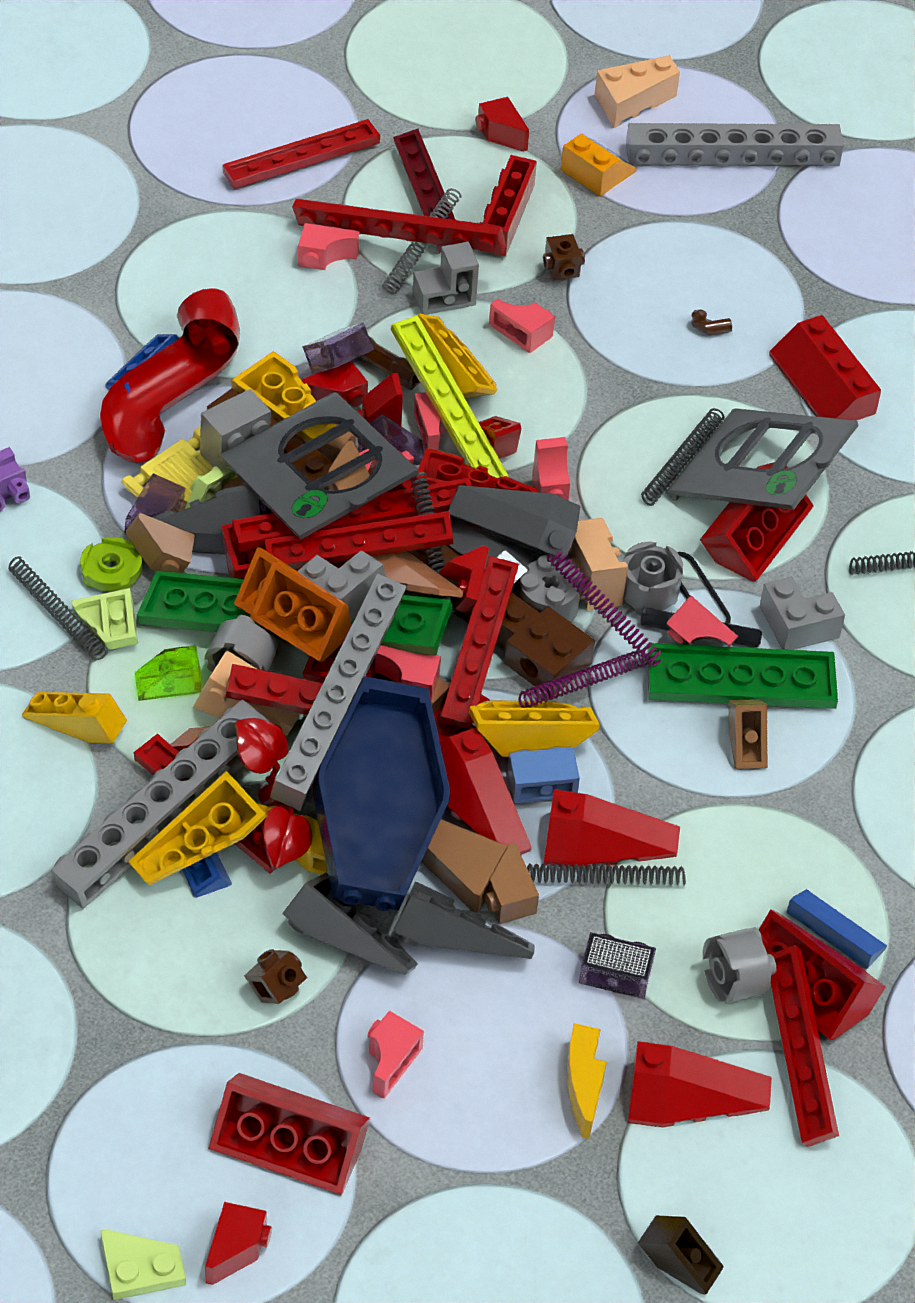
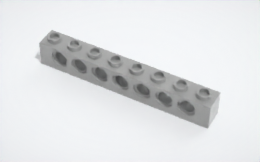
(734, 144)
(338, 692)
(112, 861)

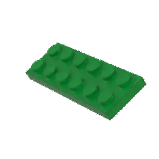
(743, 673)

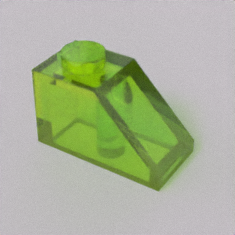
(169, 674)

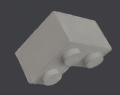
(451, 284)
(232, 424)
(348, 582)
(799, 620)

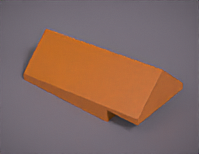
(293, 606)

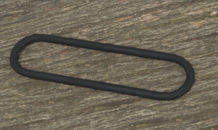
(707, 583)

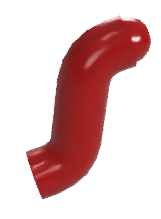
(204, 350)

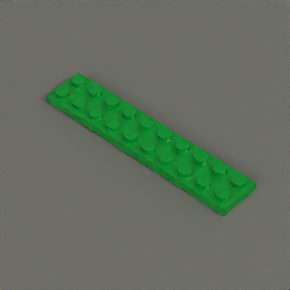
(208, 601)

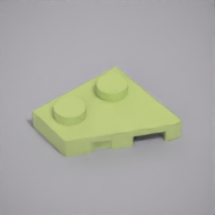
(206, 486)
(109, 617)
(140, 1264)

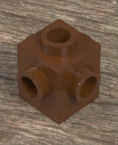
(563, 257)
(276, 976)

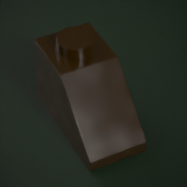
(681, 1252)

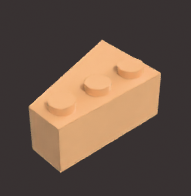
(635, 86)
(599, 562)
(213, 699)

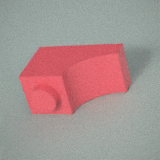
(326, 244)
(525, 325)
(428, 421)
(551, 467)
(695, 622)
(409, 667)
(395, 1047)

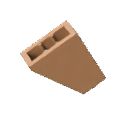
(463, 862)

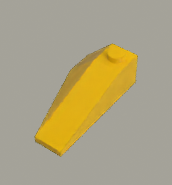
(280, 390)
(206, 826)

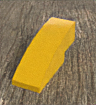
(584, 1076)

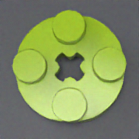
(111, 579)

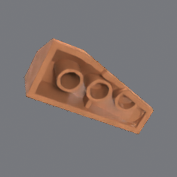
(416, 575)

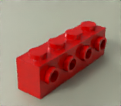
(511, 197)

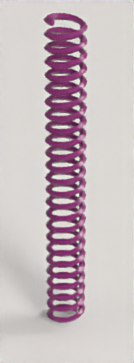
(616, 625)
(604, 664)

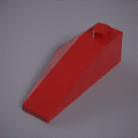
(448, 467)
(479, 790)
(599, 831)
(838, 987)
(684, 1086)

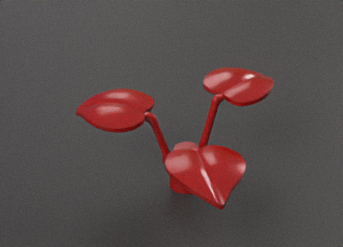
(259, 748)

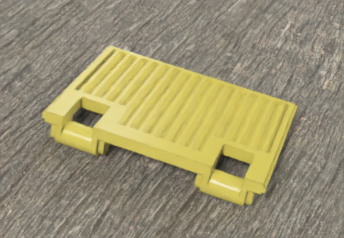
(177, 463)

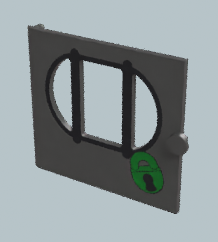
(776, 487)
(288, 493)

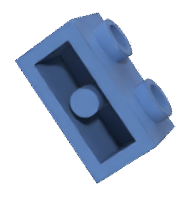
(539, 772)

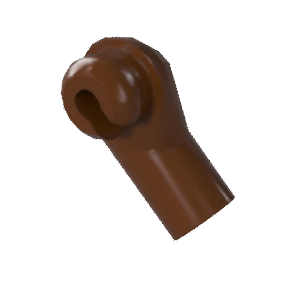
(708, 326)

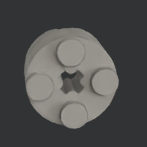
(652, 576)
(545, 587)
(243, 640)
(738, 965)

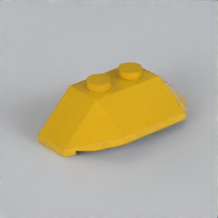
(462, 364)
(534, 728)

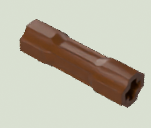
(391, 363)

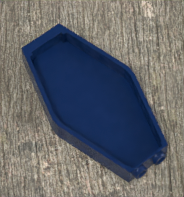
(380, 793)

